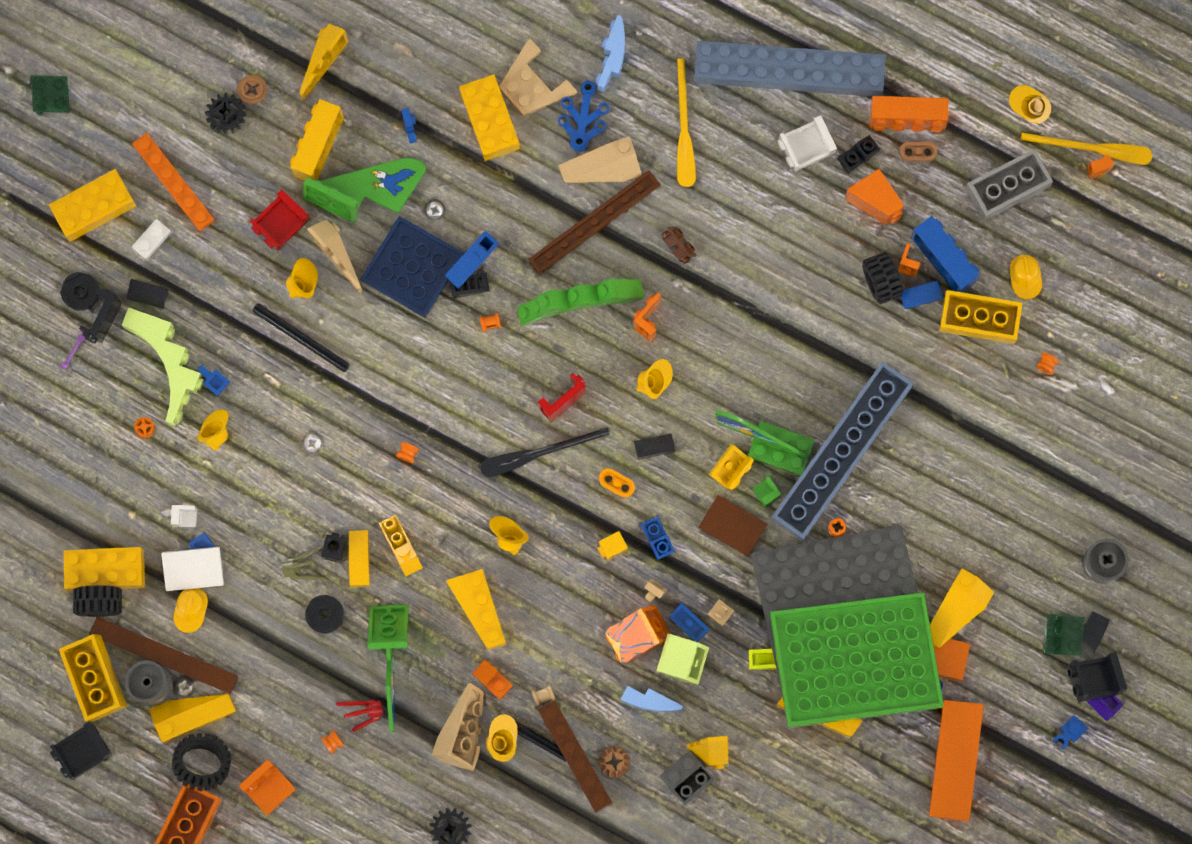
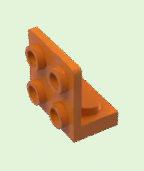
(641, 323)
(267, 787)

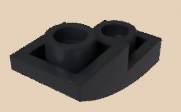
(858, 154)
(1093, 632)

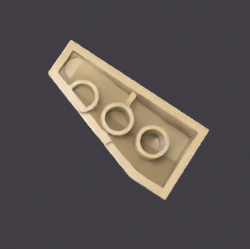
(330, 242)

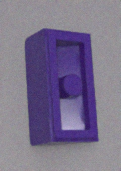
(1106, 706)

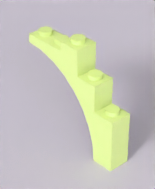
(181, 379)

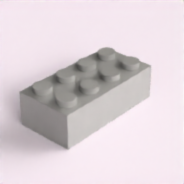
(1009, 184)

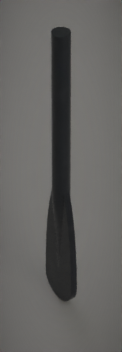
(510, 461)

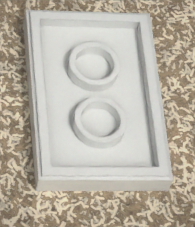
(192, 568)

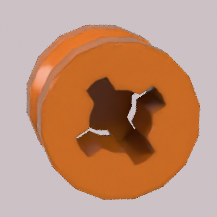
(1047, 363)
(143, 424)
(407, 452)
(332, 742)

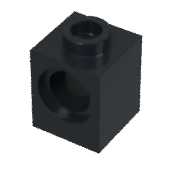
(337, 555)

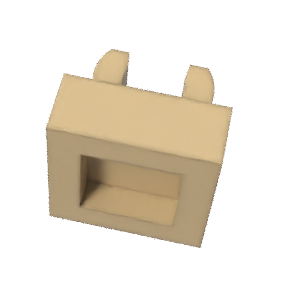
(655, 589)
(720, 612)

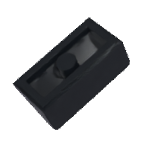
(147, 293)
(654, 446)

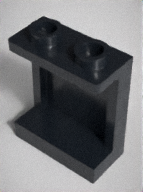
(104, 318)
(1097, 678)
(80, 751)

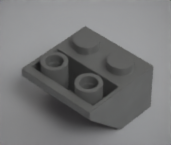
(687, 777)

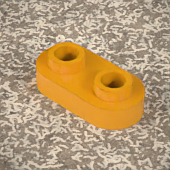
(617, 483)

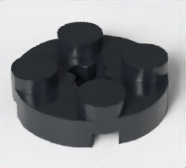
(70, 286)
(315, 608)

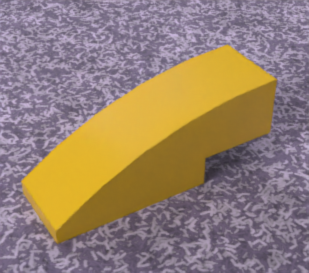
(359, 559)

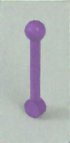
(64, 365)

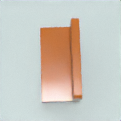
(908, 266)

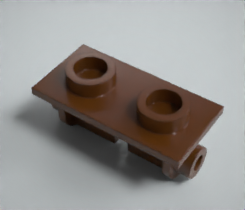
(675, 237)

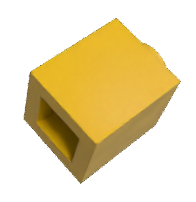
(612, 546)

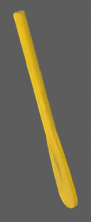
(1122, 152)
(685, 155)

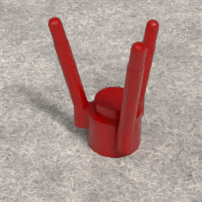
(373, 710)

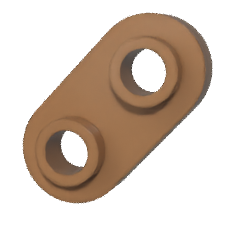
(917, 150)

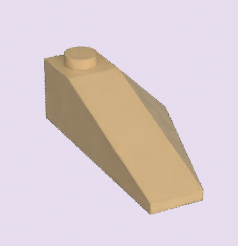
(605, 164)
(459, 736)

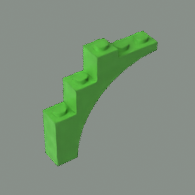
(580, 297)

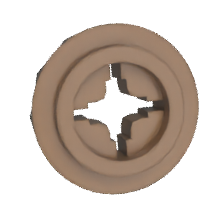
(254, 81)
(622, 767)

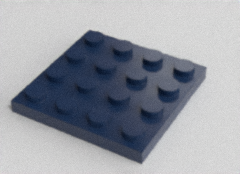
(411, 267)

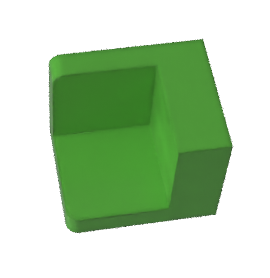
(766, 492)

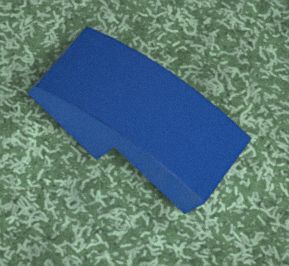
(922, 295)
(657, 537)

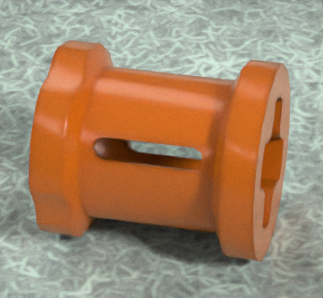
(490, 322)
(831, 529)

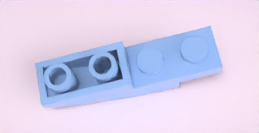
(615, 48)

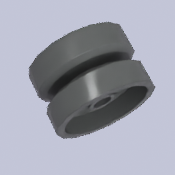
(1113, 553)
(137, 683)

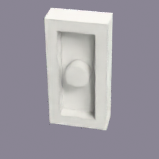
(151, 239)

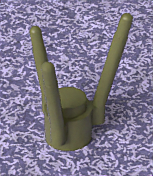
(292, 567)

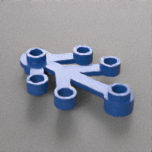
(583, 118)

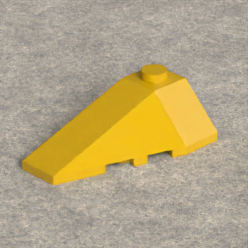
(327, 48)
(962, 603)
(182, 716)
(711, 751)

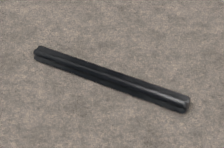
(300, 337)

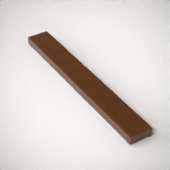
(594, 222)
(164, 655)

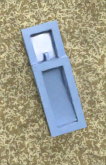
(650, 701)

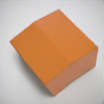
(1100, 167)

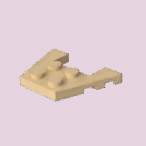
(526, 89)

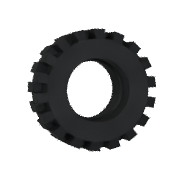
(882, 278)
(97, 601)

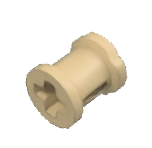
(543, 695)

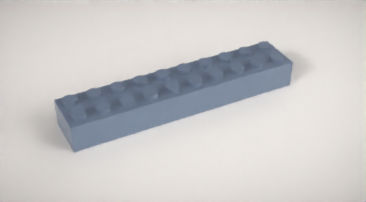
(789, 68)
(842, 451)

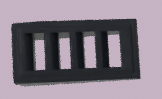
(463, 293)

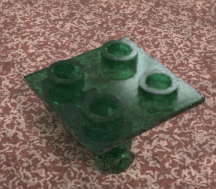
(50, 94)
(1064, 635)

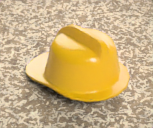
(1030, 104)
(1025, 276)
(302, 279)
(655, 379)
(214, 429)
(509, 534)
(190, 610)
(502, 738)

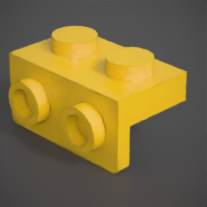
(731, 467)

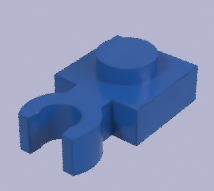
(409, 120)
(201, 541)
(1071, 730)

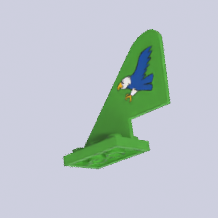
(384, 184)

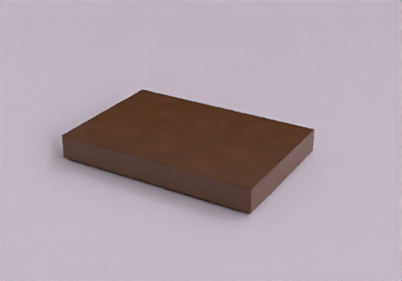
(732, 526)

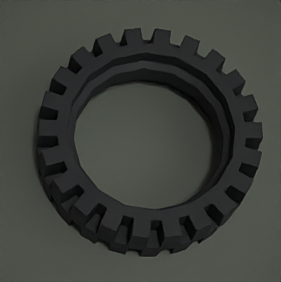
(205, 743)

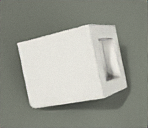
(184, 516)

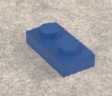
(689, 623)

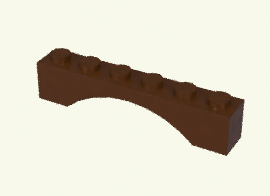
(575, 756)

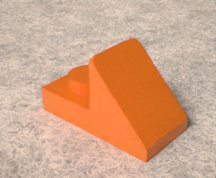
(492, 679)

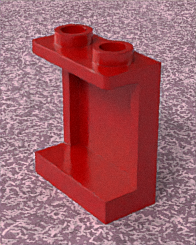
(280, 221)
(553, 411)

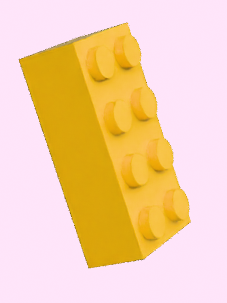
(489, 117)
(317, 141)
(92, 205)
(980, 317)
(104, 567)
(93, 678)

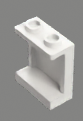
(807, 144)

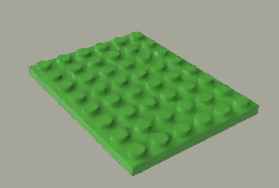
(856, 660)

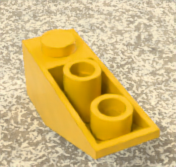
(400, 545)

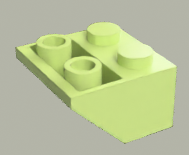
(682, 659)

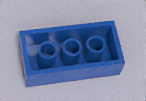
(945, 255)

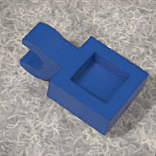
(214, 381)

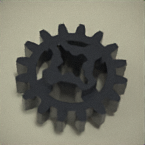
(218, 113)
(459, 827)

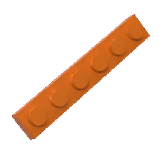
(173, 182)

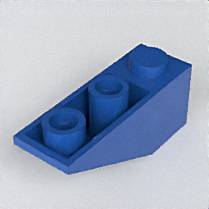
(471, 259)

